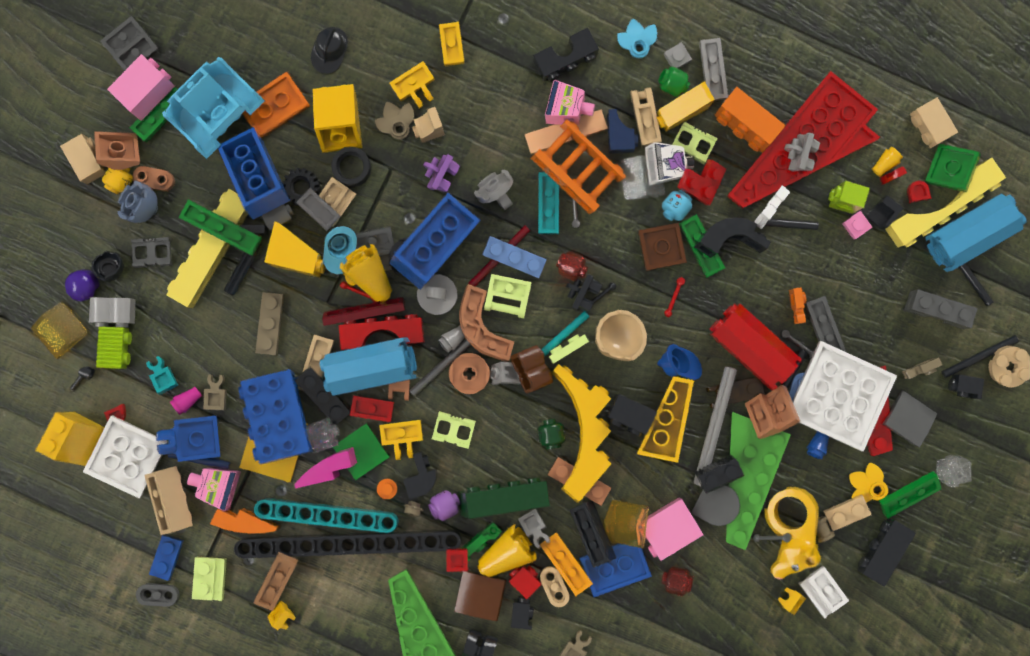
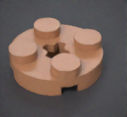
(461, 365)

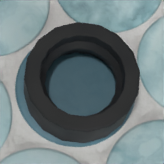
(347, 151)

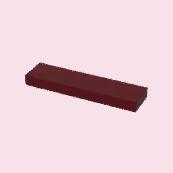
(363, 311)

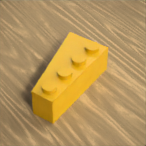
(668, 426)

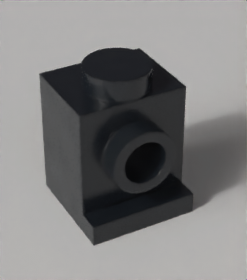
(966, 386)
(522, 613)

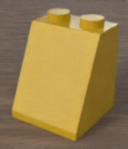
(336, 118)
(292, 254)
(70, 438)

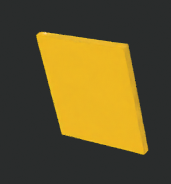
(279, 469)

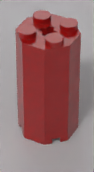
(755, 346)

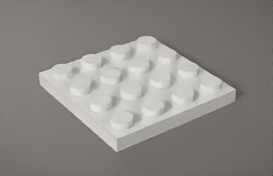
(842, 395)

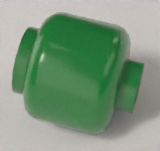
(673, 81)

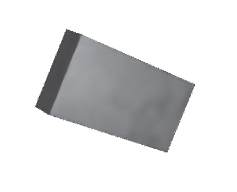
(318, 209)

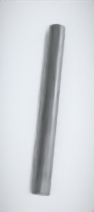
(440, 367)

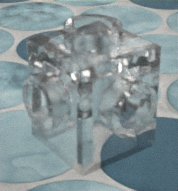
(323, 434)
(953, 470)

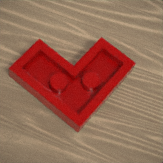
(705, 186)

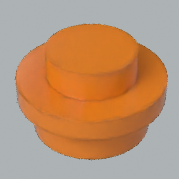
(387, 488)

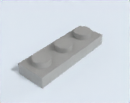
(714, 68)

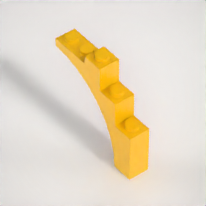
(588, 404)

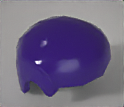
(81, 285)

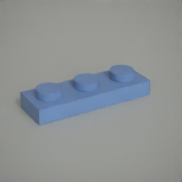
(514, 257)

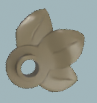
(395, 118)

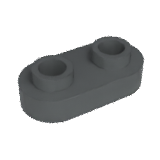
(158, 595)

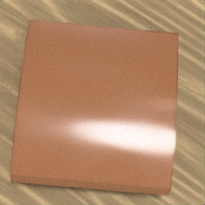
(772, 412)

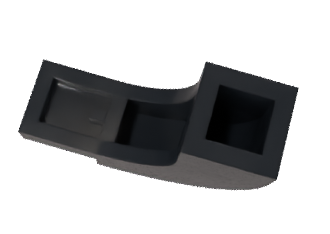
(731, 228)

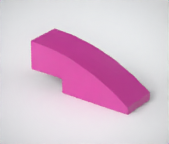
(328, 468)

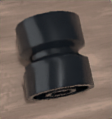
(475, 638)

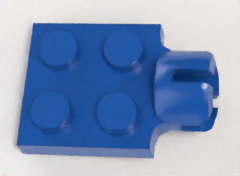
(191, 439)

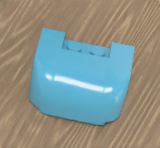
(210, 104)

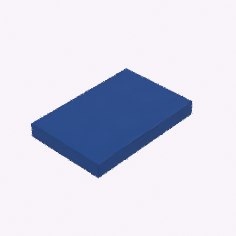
(626, 569)

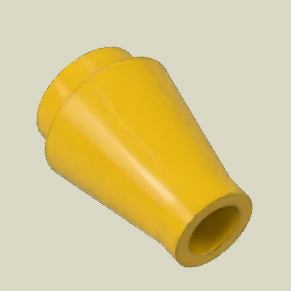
(887, 161)

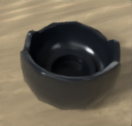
(107, 266)

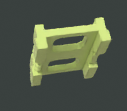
(696, 137)
(452, 435)

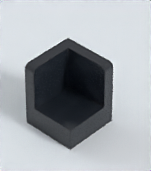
(884, 212)

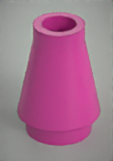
(185, 400)

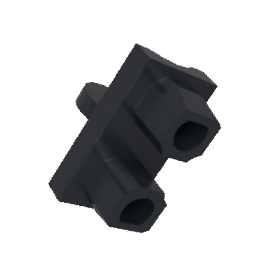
(589, 285)

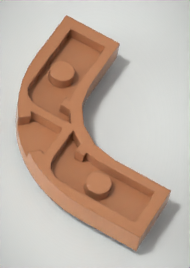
(474, 329)

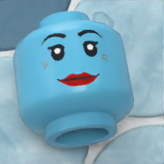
(677, 205)

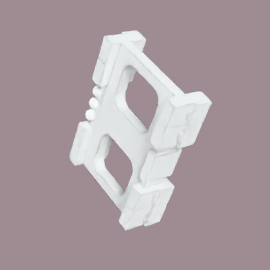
(771, 207)

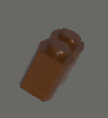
(532, 369)

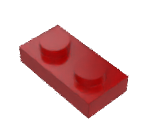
(372, 408)

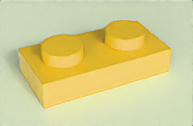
(451, 44)

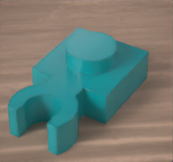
(163, 378)

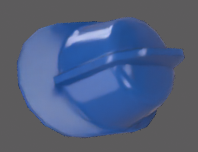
(680, 363)

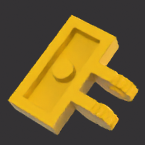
(411, 82)
(401, 433)

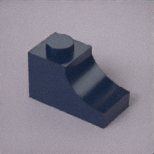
(620, 138)

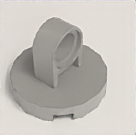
(495, 188)
(438, 295)

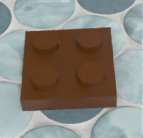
(662, 246)

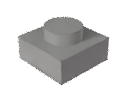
(677, 56)

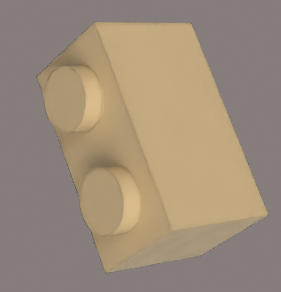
(933, 123)
(82, 157)

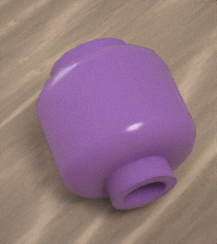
(444, 505)

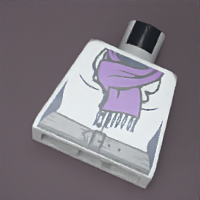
(666, 162)

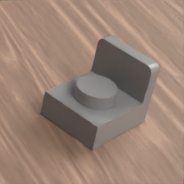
(504, 374)

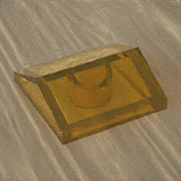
(59, 329)
(626, 523)

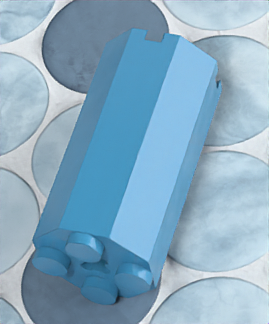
(975, 232)
(368, 366)

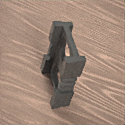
(151, 252)

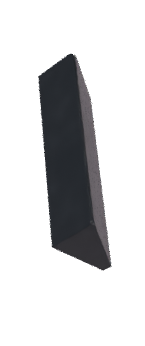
(592, 534)

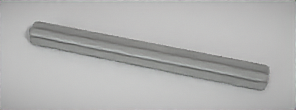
(716, 419)

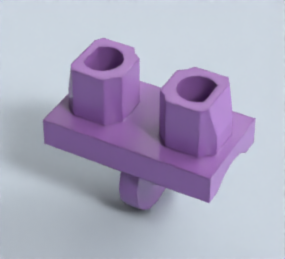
(437, 181)

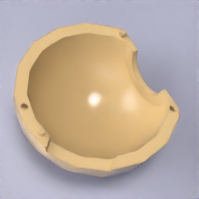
(621, 335)

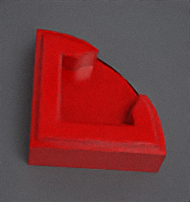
(893, 175)
(118, 412)

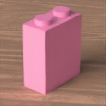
(142, 86)
(671, 529)

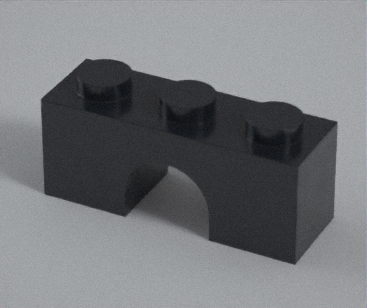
(552, 65)

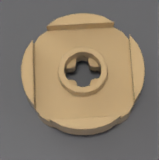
(1001, 360)

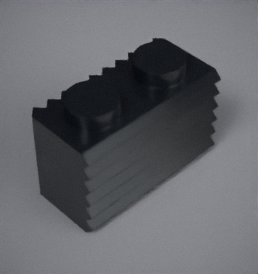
(719, 473)

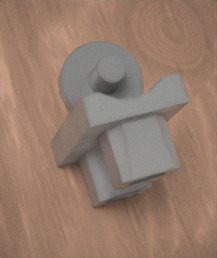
(800, 150)

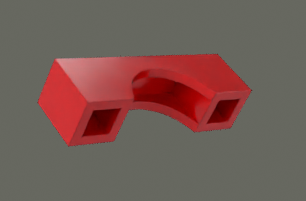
(356, 334)

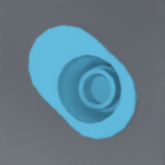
(337, 246)

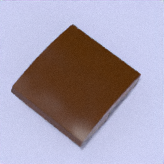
(480, 596)

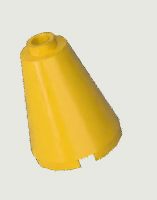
(367, 271)
(507, 553)

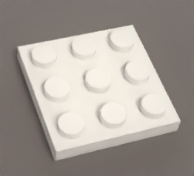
(124, 456)

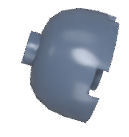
(137, 203)

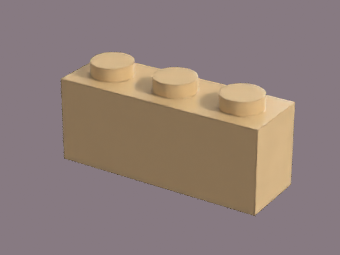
(168, 500)

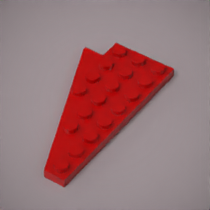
(838, 122)

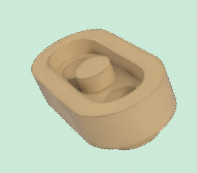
(553, 586)

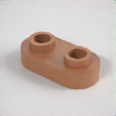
(153, 176)

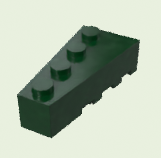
(503, 499)

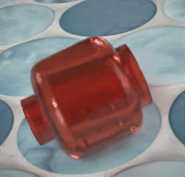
(572, 265)
(677, 581)

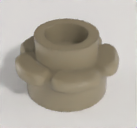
(413, 509)

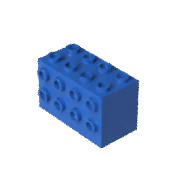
(275, 417)

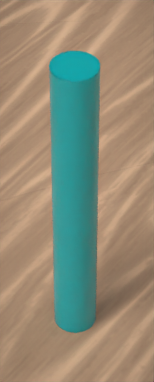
(565, 333)

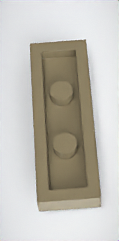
(269, 323)

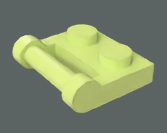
(509, 289)

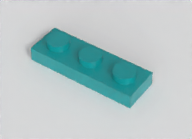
(548, 205)

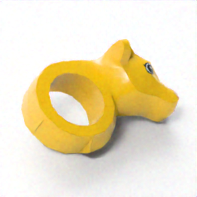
(802, 549)

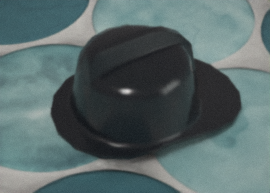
(329, 50)

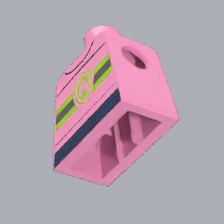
(567, 104)
(215, 486)

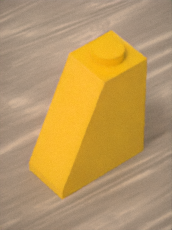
(685, 107)

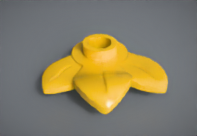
(867, 481)

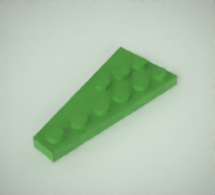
(759, 463)
(416, 624)

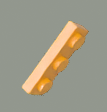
(566, 564)

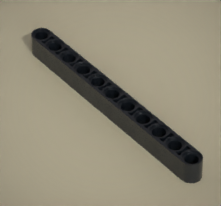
(358, 539)

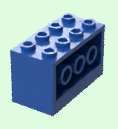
(434, 241)

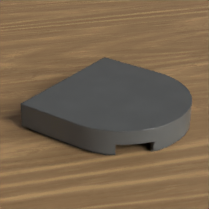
(717, 506)

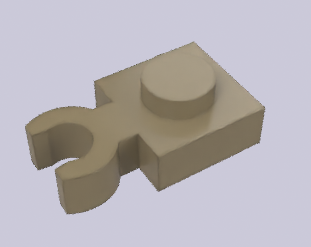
(926, 367)
(215, 396)
(576, 648)

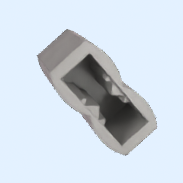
(112, 311)

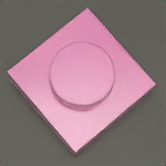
(857, 225)

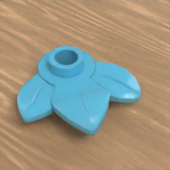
(637, 36)

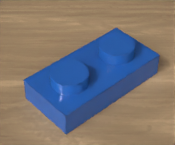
(166, 557)

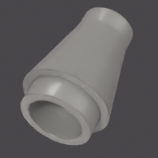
(451, 339)

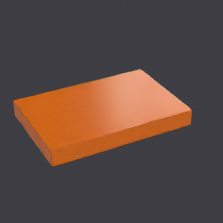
(281, 104)

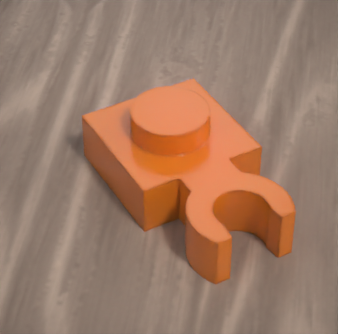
(798, 300)

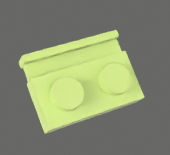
(574, 343)
(209, 578)

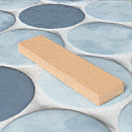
(546, 136)

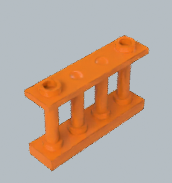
(559, 172)

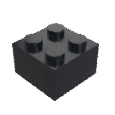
(631, 414)

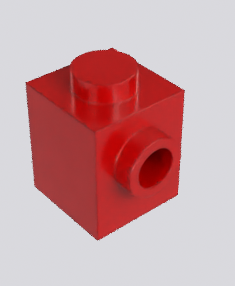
(525, 580)

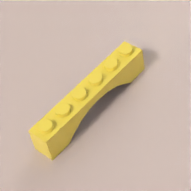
(909, 226)

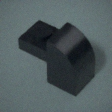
(422, 482)

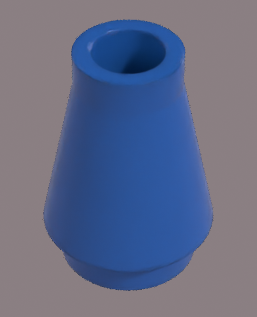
(818, 445)

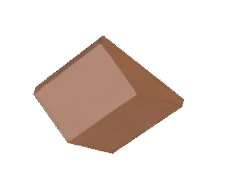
(117, 150)

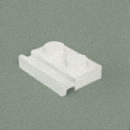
(823, 592)

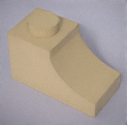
(428, 126)

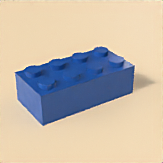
(253, 173)

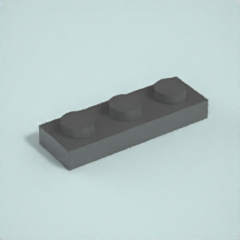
(824, 323)

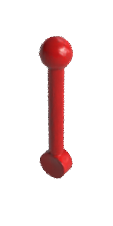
(680, 281)
(344, 285)

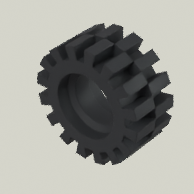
(300, 174)

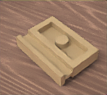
(337, 196)

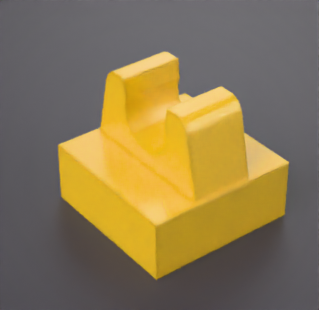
(794, 602)
(280, 615)

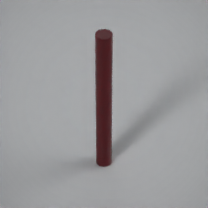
(492, 263)

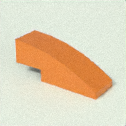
(243, 522)

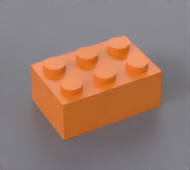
(749, 120)

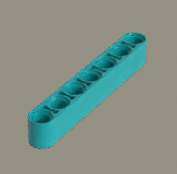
(316, 515)

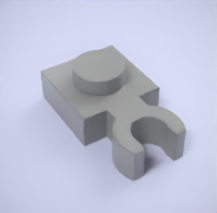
(533, 525)

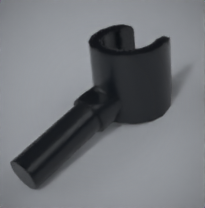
(85, 372)

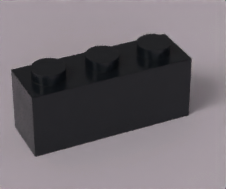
(886, 551)

